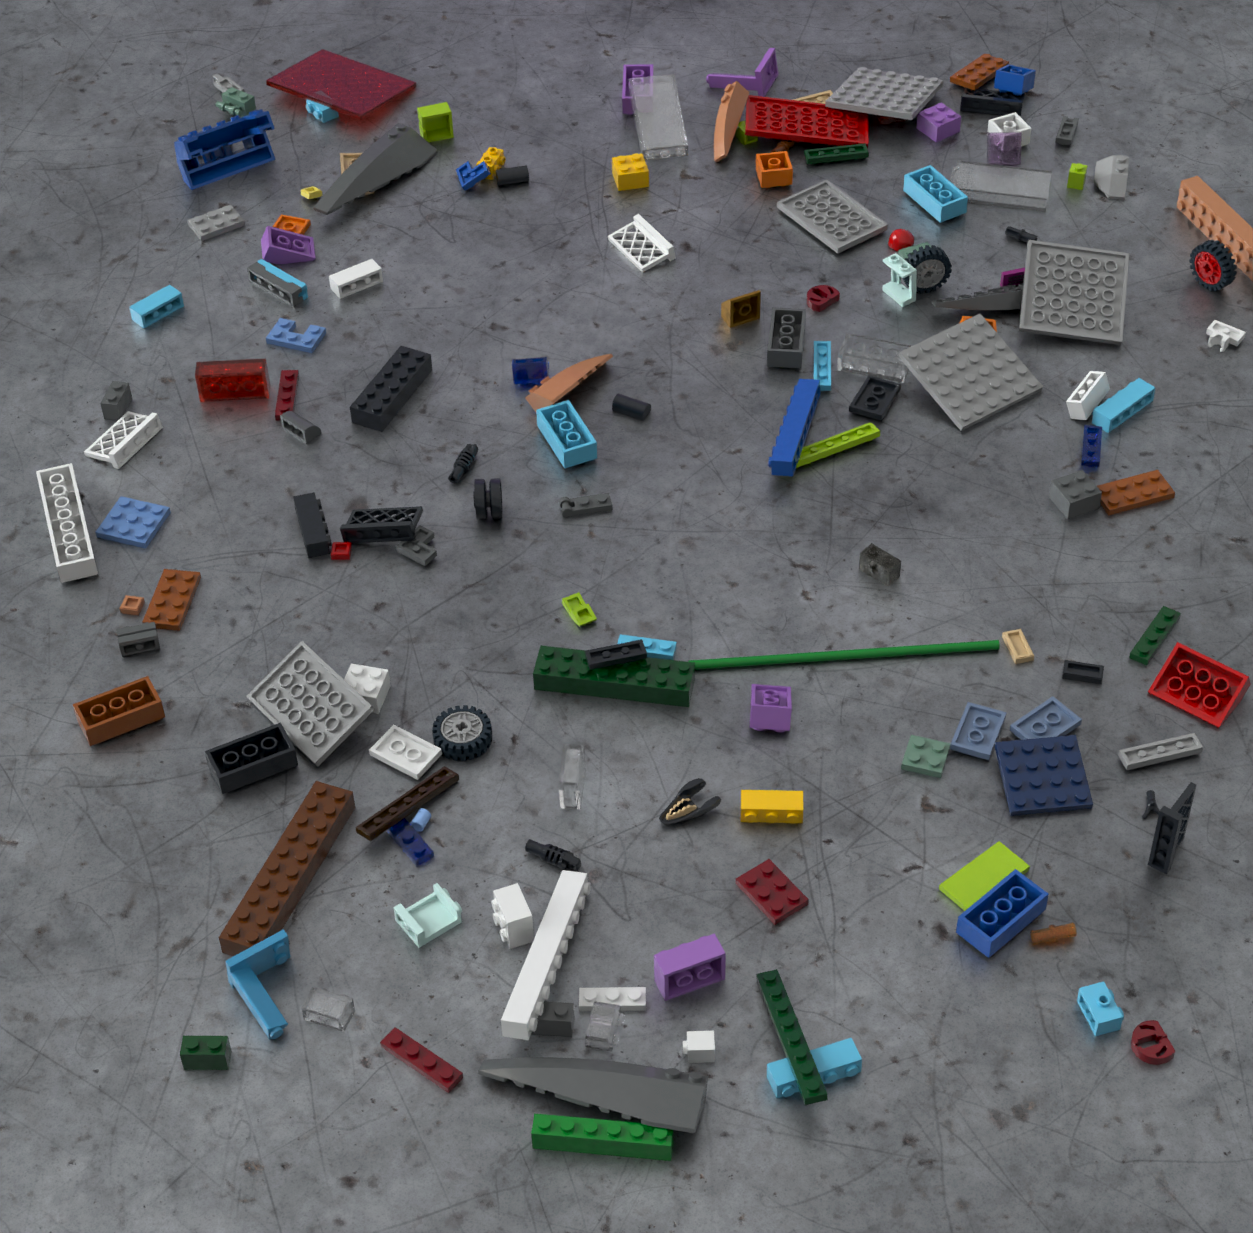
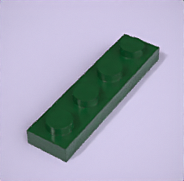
(837, 153)
(1155, 635)

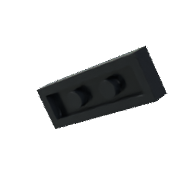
(615, 654)

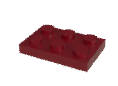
(772, 891)

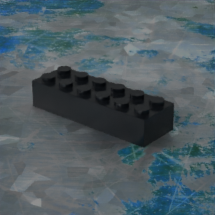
(391, 388)

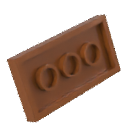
(978, 71)
(1135, 492)
(172, 599)

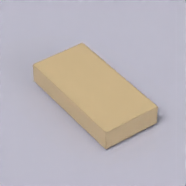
(1018, 646)

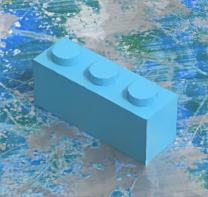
(156, 306)

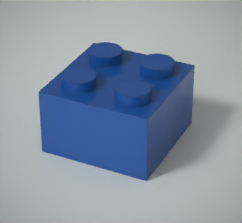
(1014, 79)

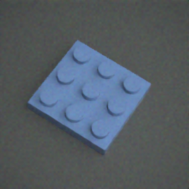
(133, 522)

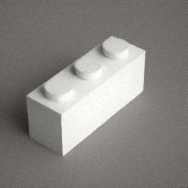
(356, 278)
(1088, 395)

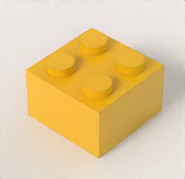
(630, 172)

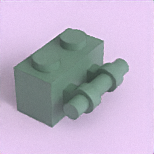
(236, 102)

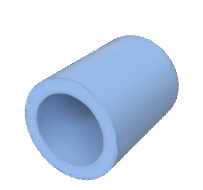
(420, 819)

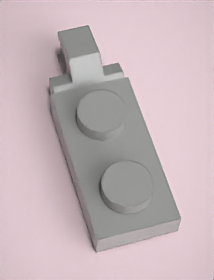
(224, 84)

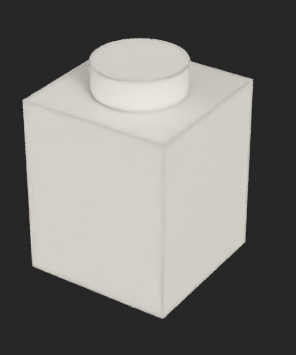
(700, 1046)

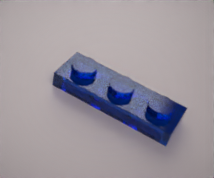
(1091, 446)
(411, 842)

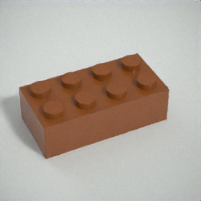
(119, 710)

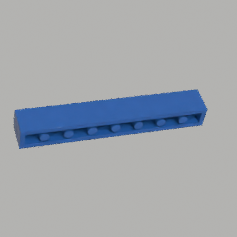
(795, 428)

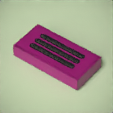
(1012, 277)

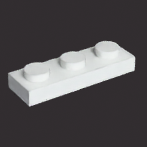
(628, 997)

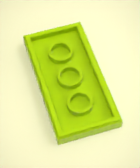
(982, 875)

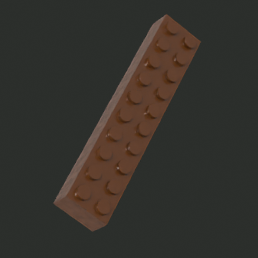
(288, 868)

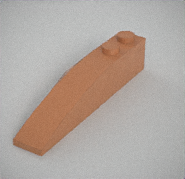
(728, 118)
(563, 382)

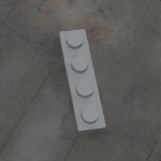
(1160, 751)

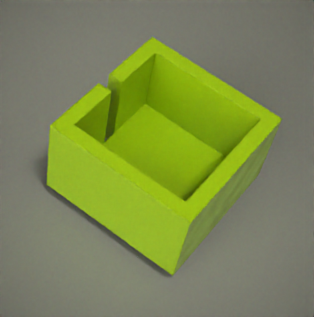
(435, 122)

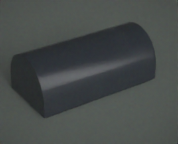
(512, 175)
(631, 406)

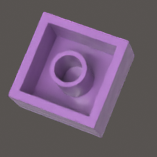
(938, 122)

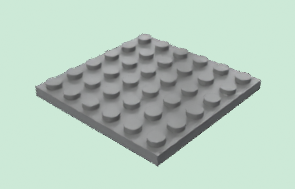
(884, 93)
(1074, 292)
(970, 372)

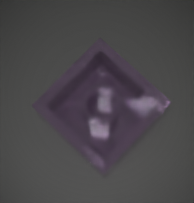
(1004, 148)

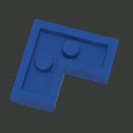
(470, 176)

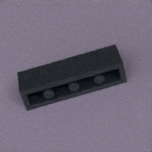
(312, 525)

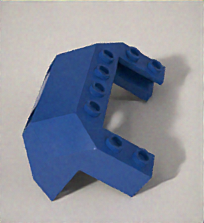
(215, 149)

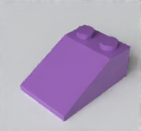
(286, 246)
(770, 707)

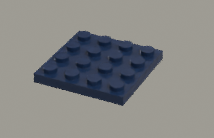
(1043, 775)

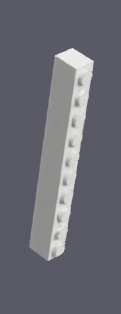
(545, 955)

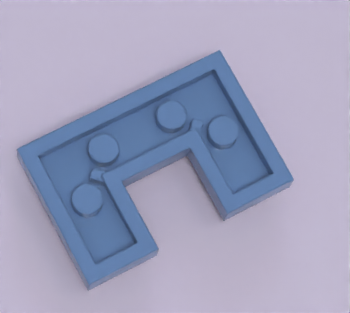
(283, 336)

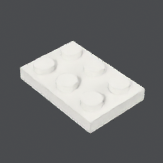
(405, 752)

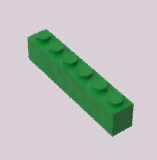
(601, 1137)

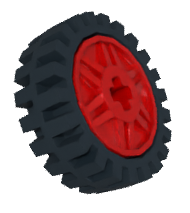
(1213, 265)

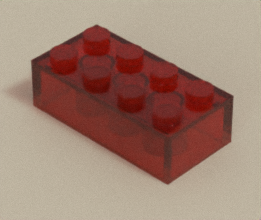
(232, 380)

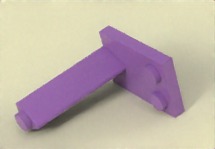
(762, 81)

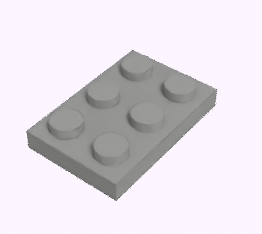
(216, 222)

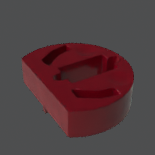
(829, 296)
(1147, 1032)

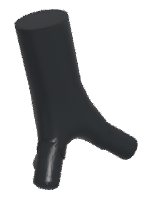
(1151, 804)

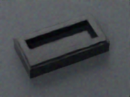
(1083, 672)

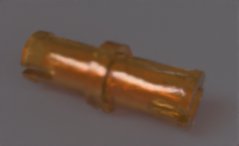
(1053, 933)

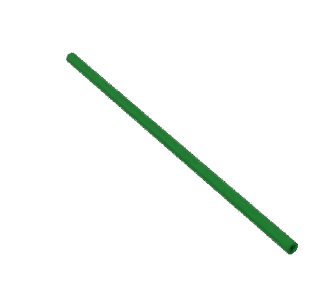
(846, 654)

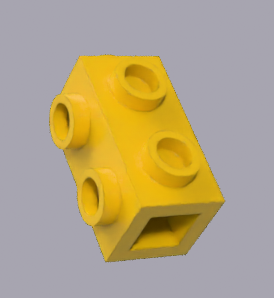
(494, 159)

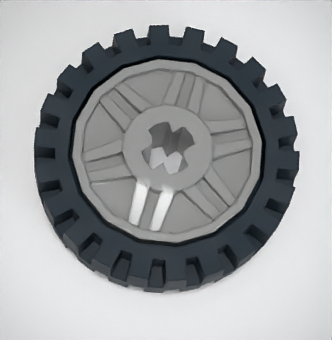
(931, 266)
(462, 732)

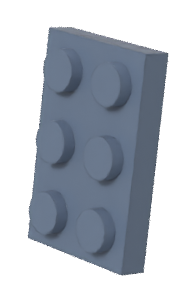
(1045, 721)
(978, 731)

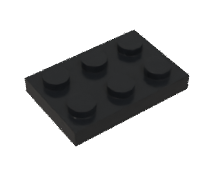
(874, 397)

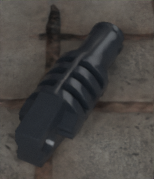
(463, 462)
(554, 855)

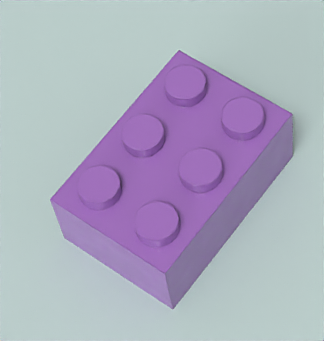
(689, 967)

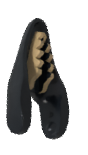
(682, 806)

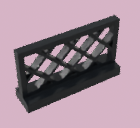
(991, 102)
(385, 531)
(1171, 830)

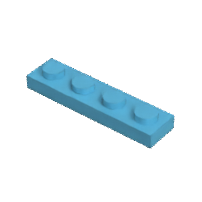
(822, 364)

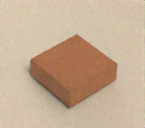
(132, 605)

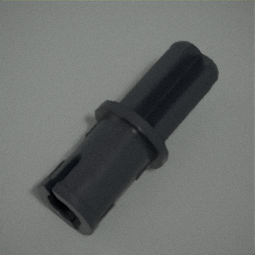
(1021, 235)

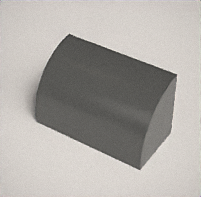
(299, 426)

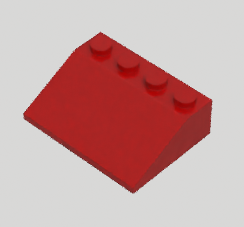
(1199, 685)

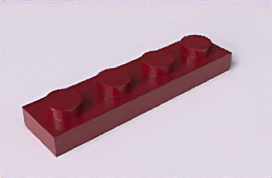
(287, 392)
(421, 1059)

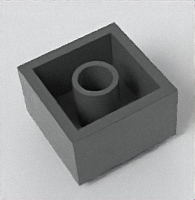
(1075, 494)

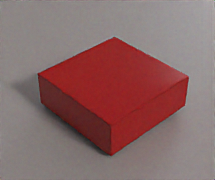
(341, 551)

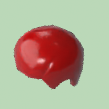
(900, 239)

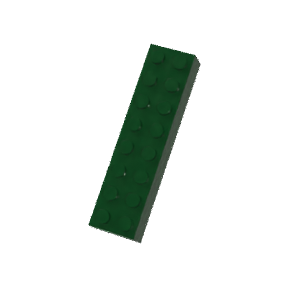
(640, 680)

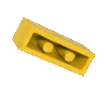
(772, 806)

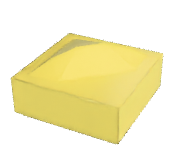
(311, 192)

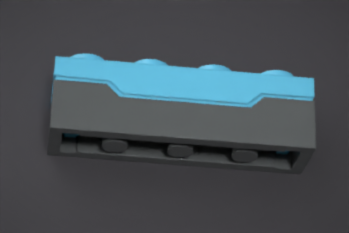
(277, 282)

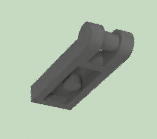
(1066, 130)
(585, 504)

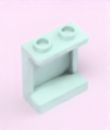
(429, 916)

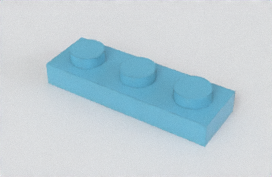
(655, 648)

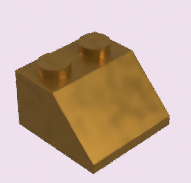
(741, 309)

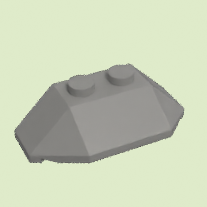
(1112, 176)

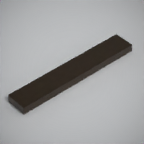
(407, 803)

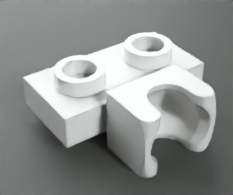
(1223, 335)

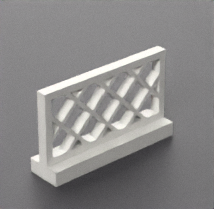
(651, 236)
(128, 444)

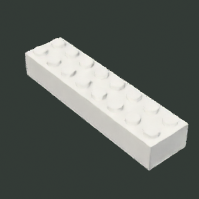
(66, 523)

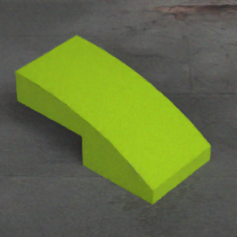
(578, 609)

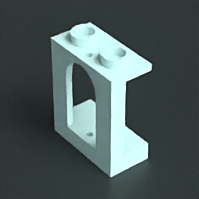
(894, 288)

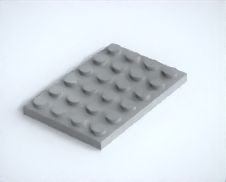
(832, 216)
(310, 703)

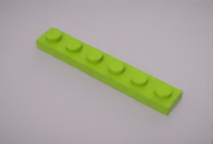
(838, 443)

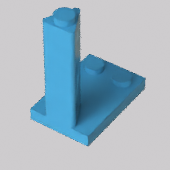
(243, 973)

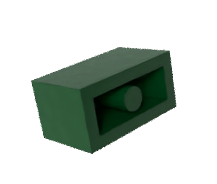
(205, 1052)

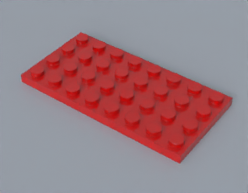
(804, 122)

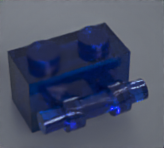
(530, 370)

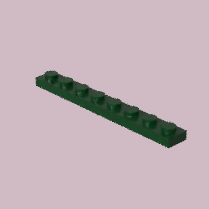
(791, 1037)

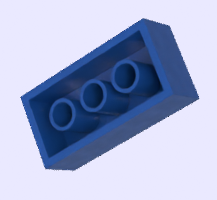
(1002, 913)

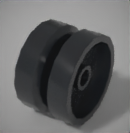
(488, 498)

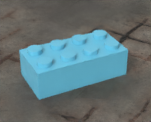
(935, 193)
(566, 434)

